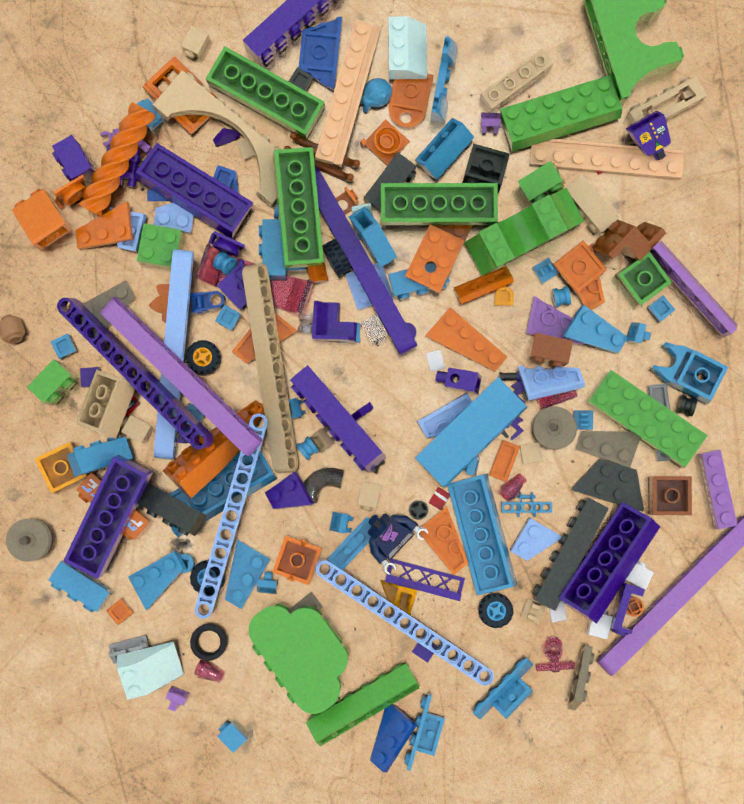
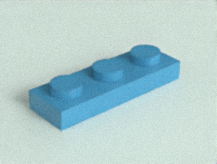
(351, 545)

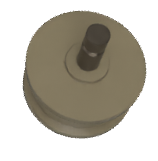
(555, 427)
(28, 540)

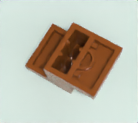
(628, 239)

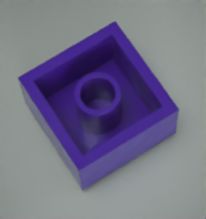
(72, 157)

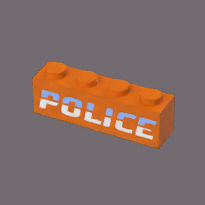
(138, 521)

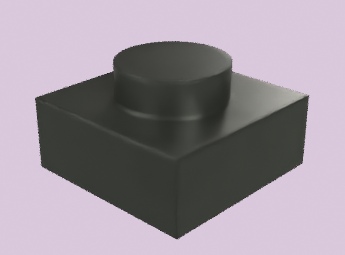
(301, 79)

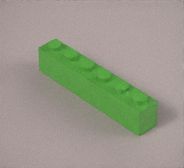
(363, 704)

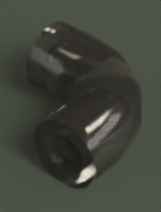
(322, 478)

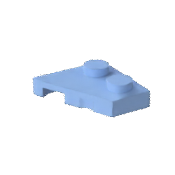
(174, 217)

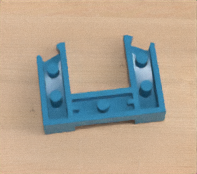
(448, 60)

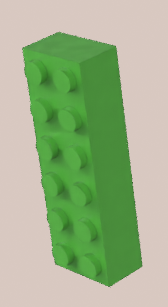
(265, 92)
(561, 113)
(439, 203)
(298, 207)
(647, 419)

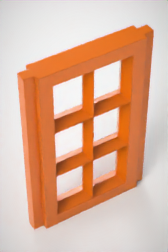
(155, 92)

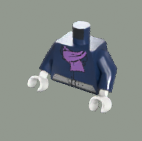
(390, 535)

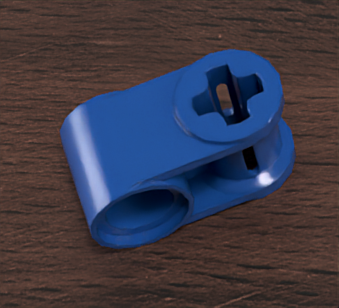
(205, 302)

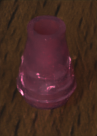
(512, 487)
(207, 671)

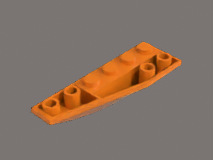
(198, 467)

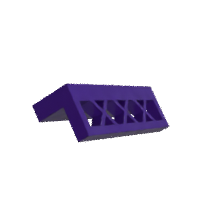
(428, 588)

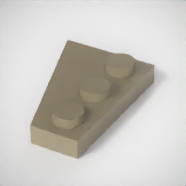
(95, 305)
(609, 445)
(578, 689)

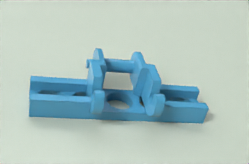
(533, 505)

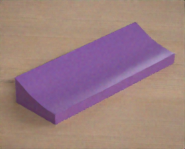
(693, 290)

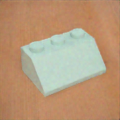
(407, 48)

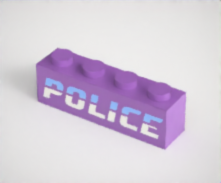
(717, 489)

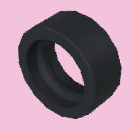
(194, 643)

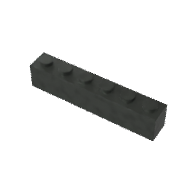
(571, 552)

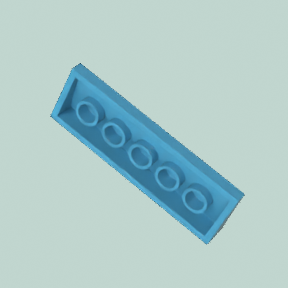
(471, 432)
(213, 496)
(482, 534)

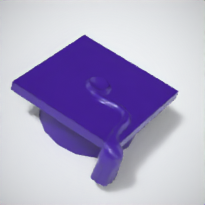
(225, 244)
(233, 286)

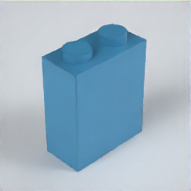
(372, 236)

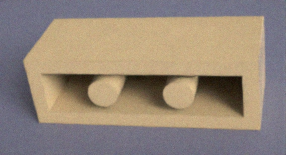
(591, 205)

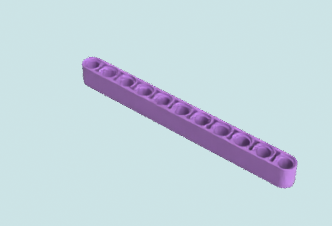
(181, 376)
(674, 599)

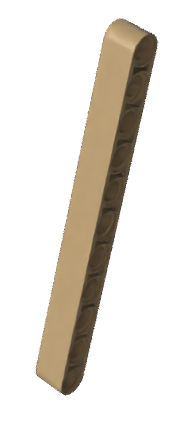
(270, 368)

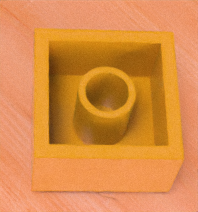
(57, 469)

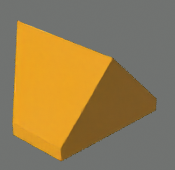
(399, 596)

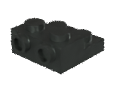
(486, 166)

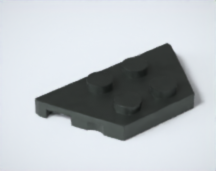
(611, 483)

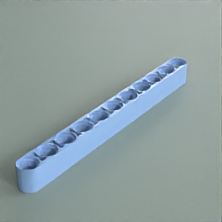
(175, 339)
(227, 544)
(413, 625)

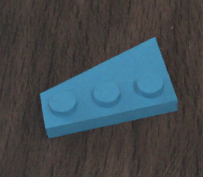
(595, 331)
(245, 571)
(156, 577)

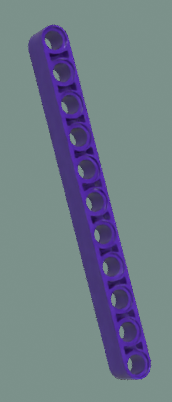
(363, 267)
(143, 374)

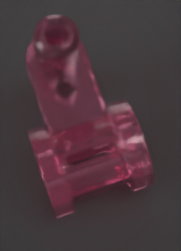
(554, 656)

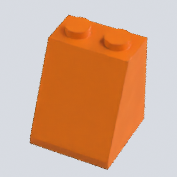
(40, 219)

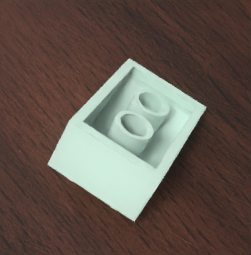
(148, 669)

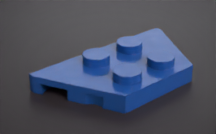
(320, 51)

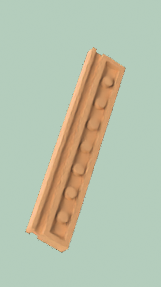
(348, 93)
(606, 158)

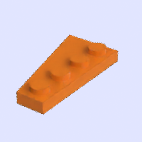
(464, 339)

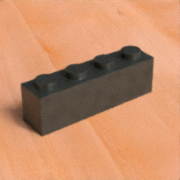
(171, 510)

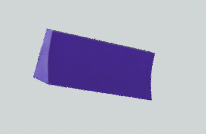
(193, 190)

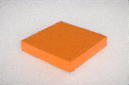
(579, 267)

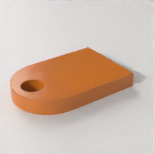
(410, 97)

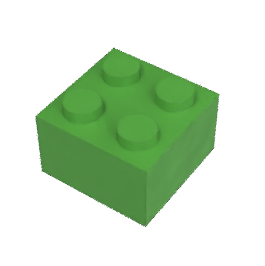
(542, 182)
(158, 245)
(643, 278)
(52, 382)

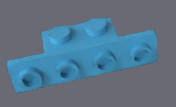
(508, 694)
(427, 733)

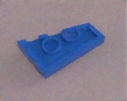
(391, 737)

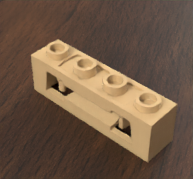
(516, 80)
(693, 89)

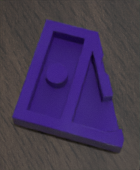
(289, 493)

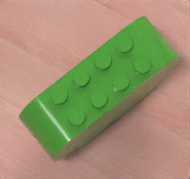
(301, 653)

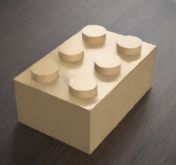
(105, 404)

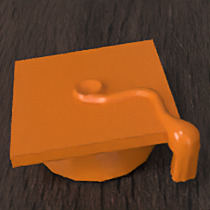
(385, 142)
(70, 192)

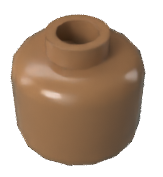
(11, 329)

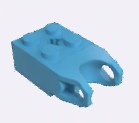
(687, 367)

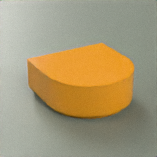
(504, 297)

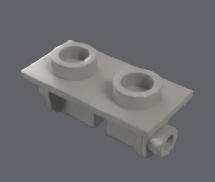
(127, 646)

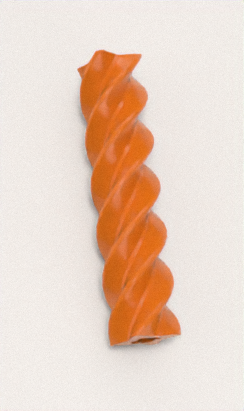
(116, 160)

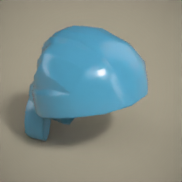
(376, 94)

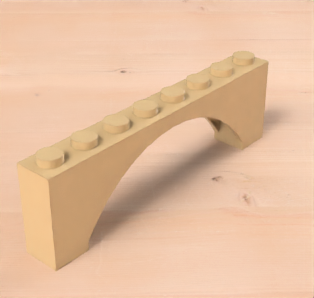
(188, 97)

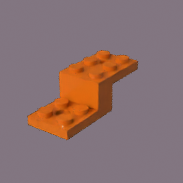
(440, 246)

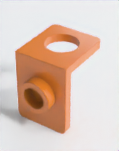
(350, 197)

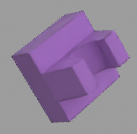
(490, 119)
(176, 697)

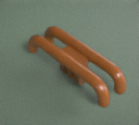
(325, 166)

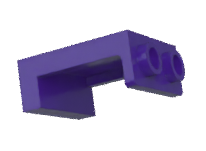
(620, 607)

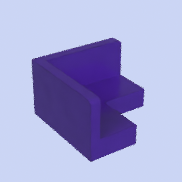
(327, 325)

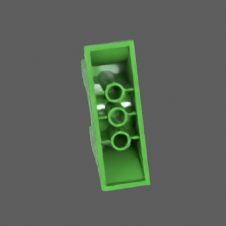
(622, 52)
(524, 231)

